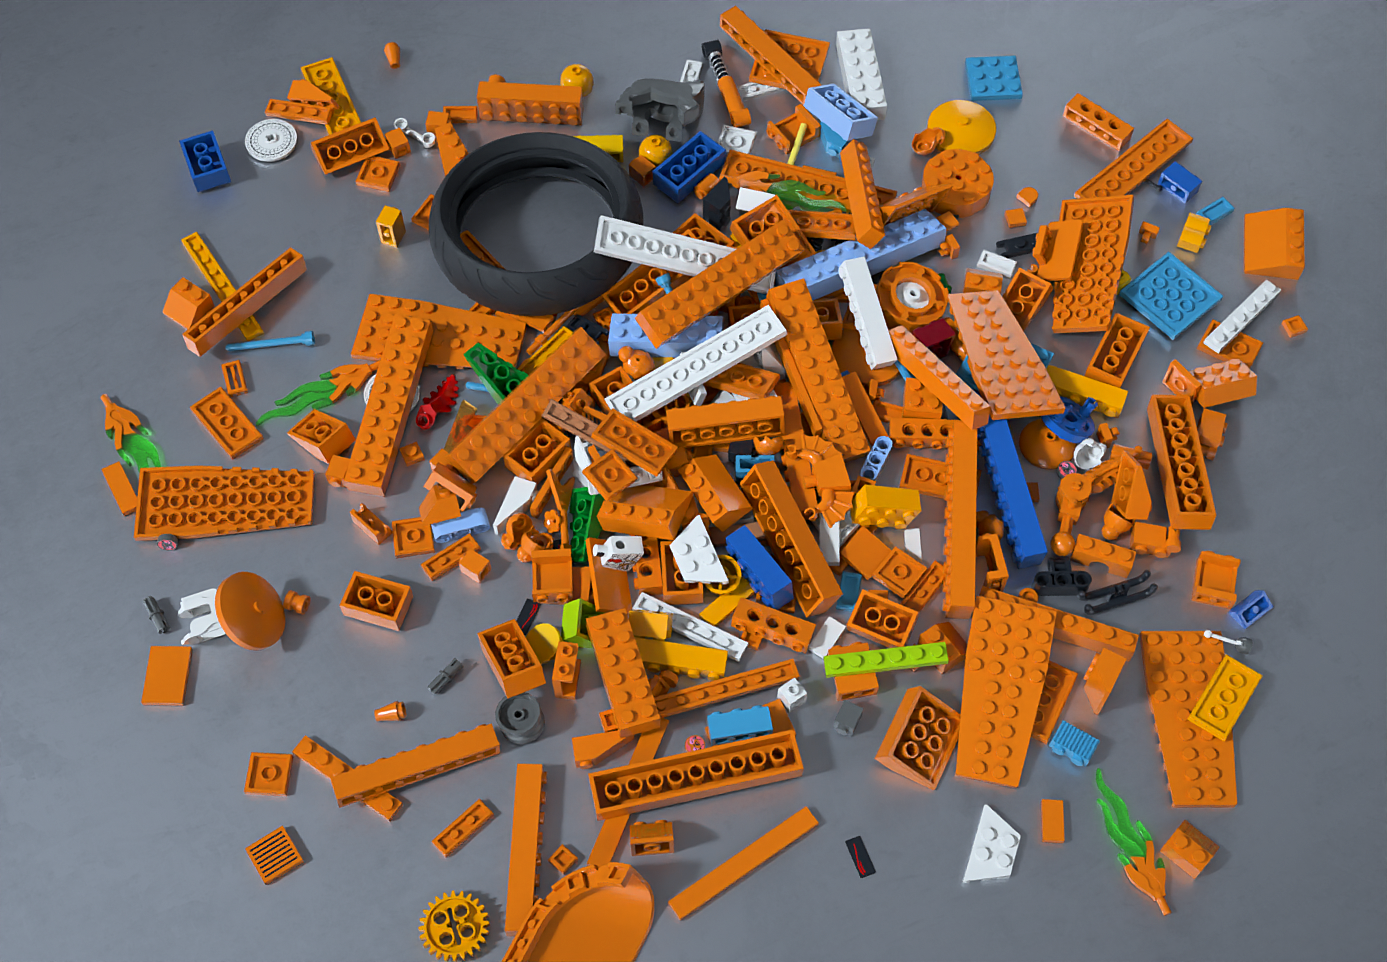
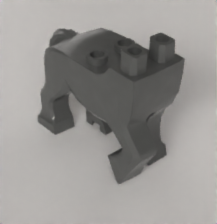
(662, 100)

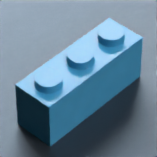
(739, 725)

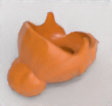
(634, 367)
(1115, 523)
(533, 541)

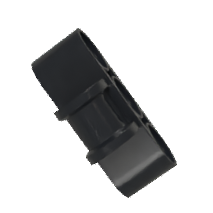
(1060, 571)

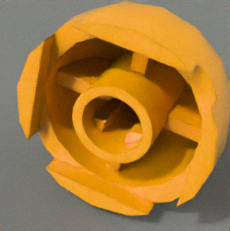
(577, 76)
(655, 149)
(733, 574)

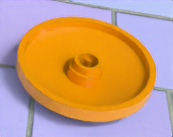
(965, 125)

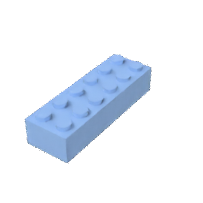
(627, 332)

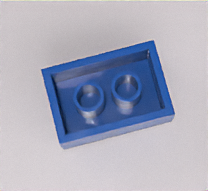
(205, 161)

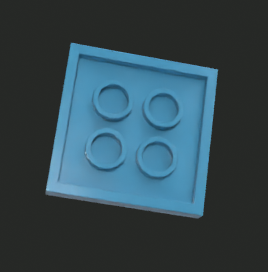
(993, 78)

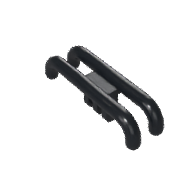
(1117, 594)

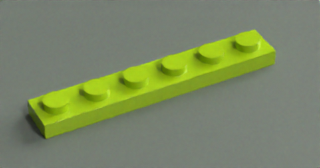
(885, 659)

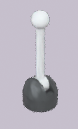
(1242, 644)

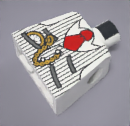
(620, 552)

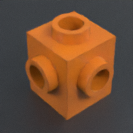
(576, 400)

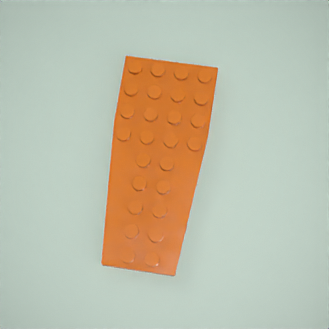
(1090, 295)
(452, 336)
(1002, 358)
(220, 501)
(1176, 674)
(1002, 688)

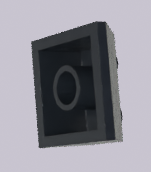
(717, 205)

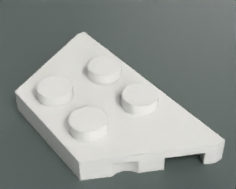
(697, 555)
(992, 848)

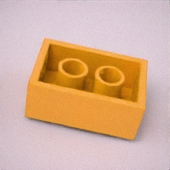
(885, 506)

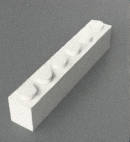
(867, 313)

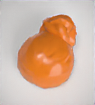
(927, 140)
(989, 524)
(515, 528)

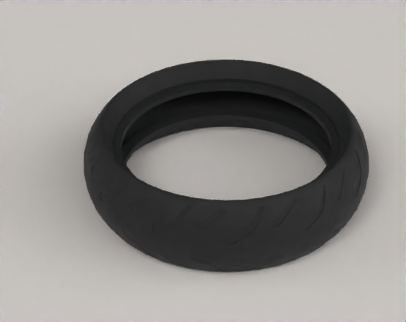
(517, 159)

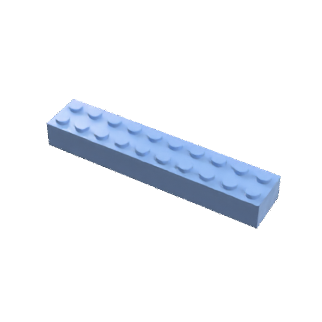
(901, 242)

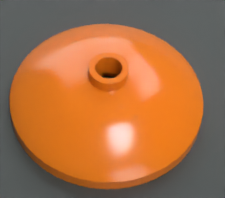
(1040, 449)

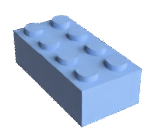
(840, 112)

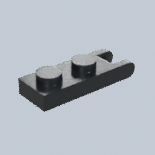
(1018, 245)
(592, 329)

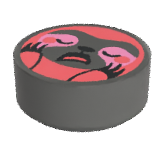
(1065, 468)
(167, 542)

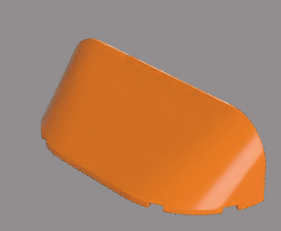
(588, 918)

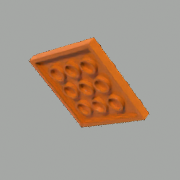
(806, 51)

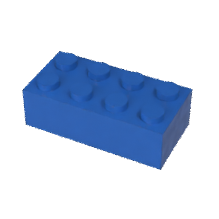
(688, 166)
(759, 568)

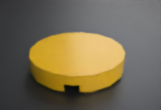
(544, 641)

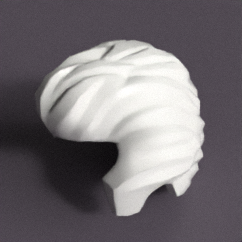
(1089, 453)

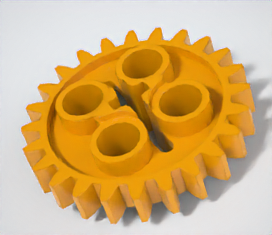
(472, 920)

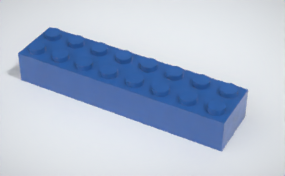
(1011, 494)

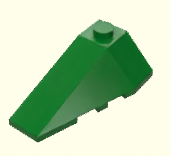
(495, 373)
(585, 521)

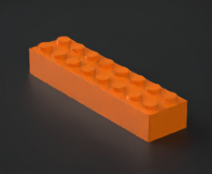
(1181, 462)
(790, 538)

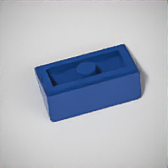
(1251, 608)

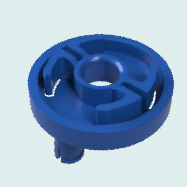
(1072, 422)

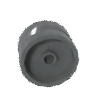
(520, 718)

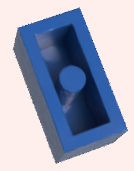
(1180, 182)

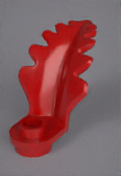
(438, 402)

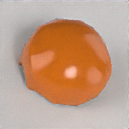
(768, 446)

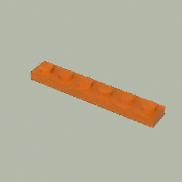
(329, 765)

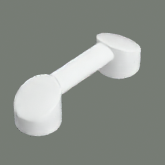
(428, 139)

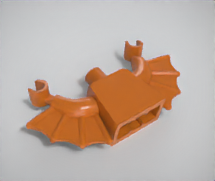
(828, 476)

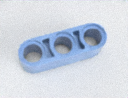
(877, 455)
(471, 521)

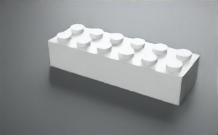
(861, 70)

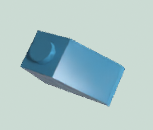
(832, 141)

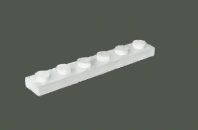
(1242, 316)
(695, 628)

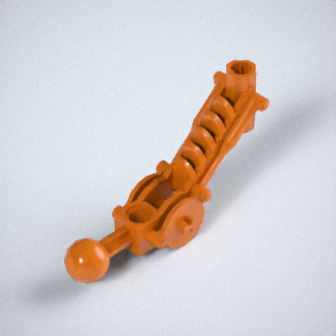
(1077, 487)

